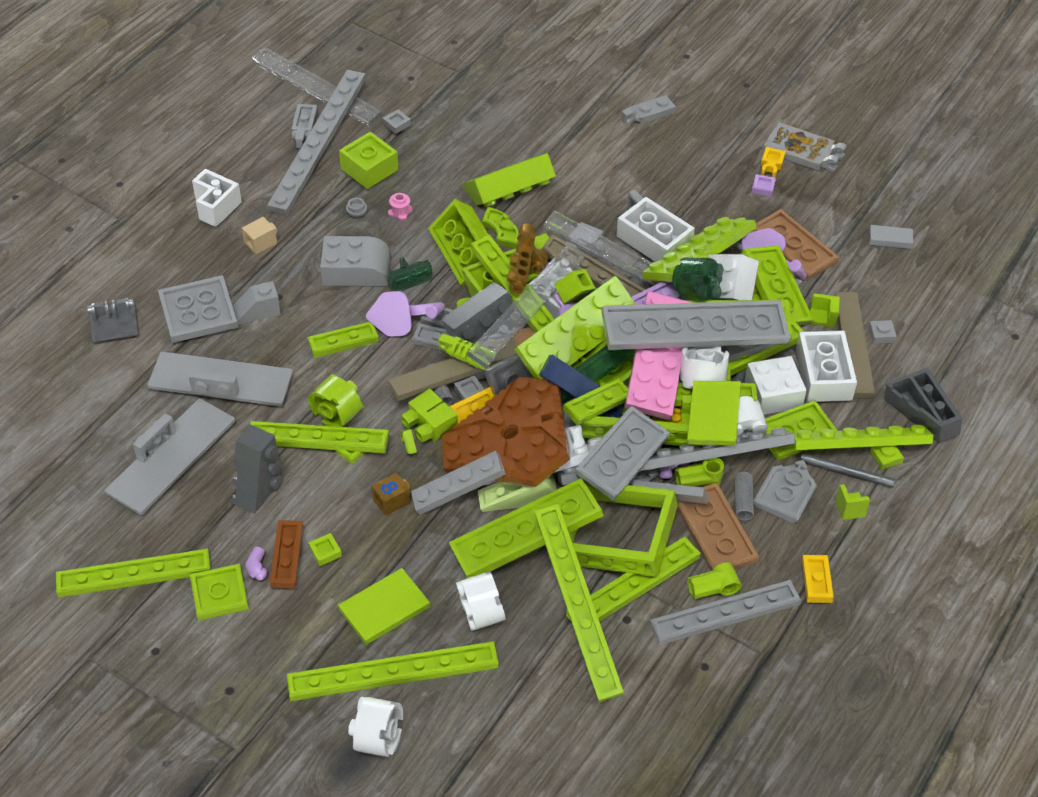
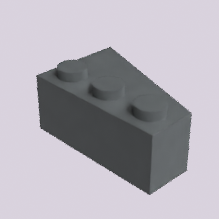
(478, 313)
(925, 403)
(257, 468)

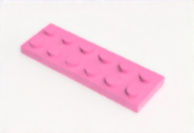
(655, 373)

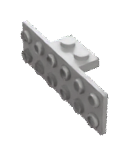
(220, 378)
(167, 454)

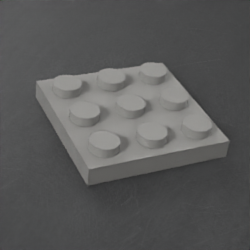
(197, 309)

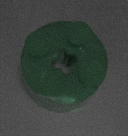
(698, 279)

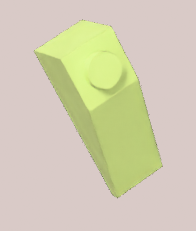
(509, 495)

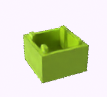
(368, 160)

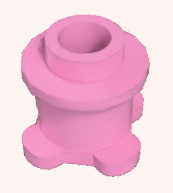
(400, 206)

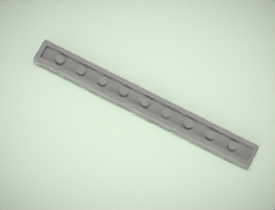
(316, 143)
(689, 453)

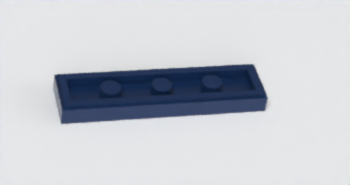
(572, 382)

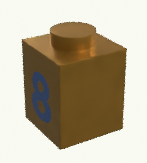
(391, 494)

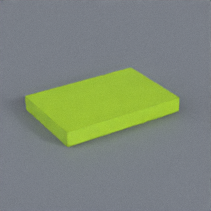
(714, 413)
(803, 417)
(383, 606)

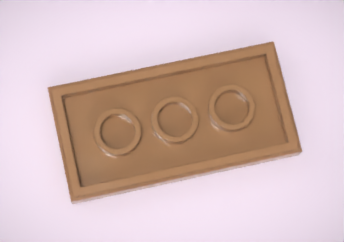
(800, 244)
(717, 530)

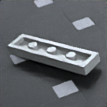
(458, 482)

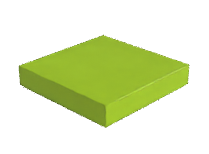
(219, 592)

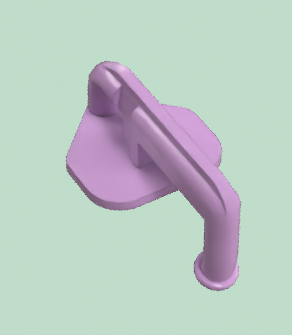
(770, 237)
(393, 313)

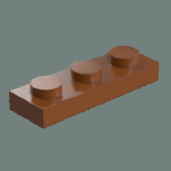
(286, 554)

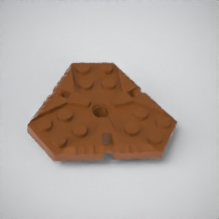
(519, 424)

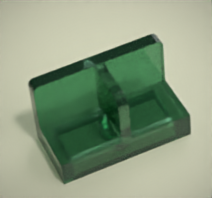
(409, 275)

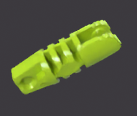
(458, 348)

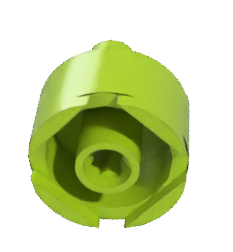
(335, 401)

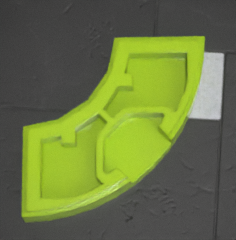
(502, 227)

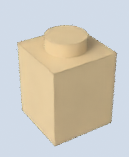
(259, 235)

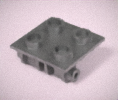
(113, 320)

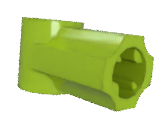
(700, 474)
(719, 580)

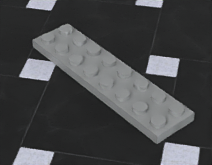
(694, 324)

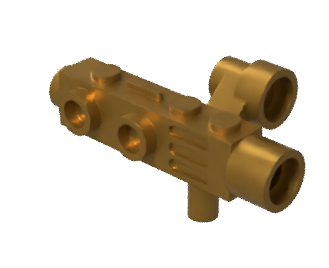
(524, 257)

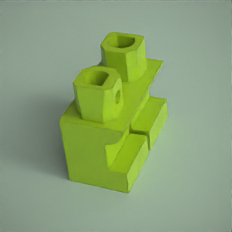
(431, 416)

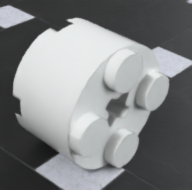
(703, 364)
(750, 417)
(480, 601)
(376, 726)

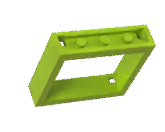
(630, 560)

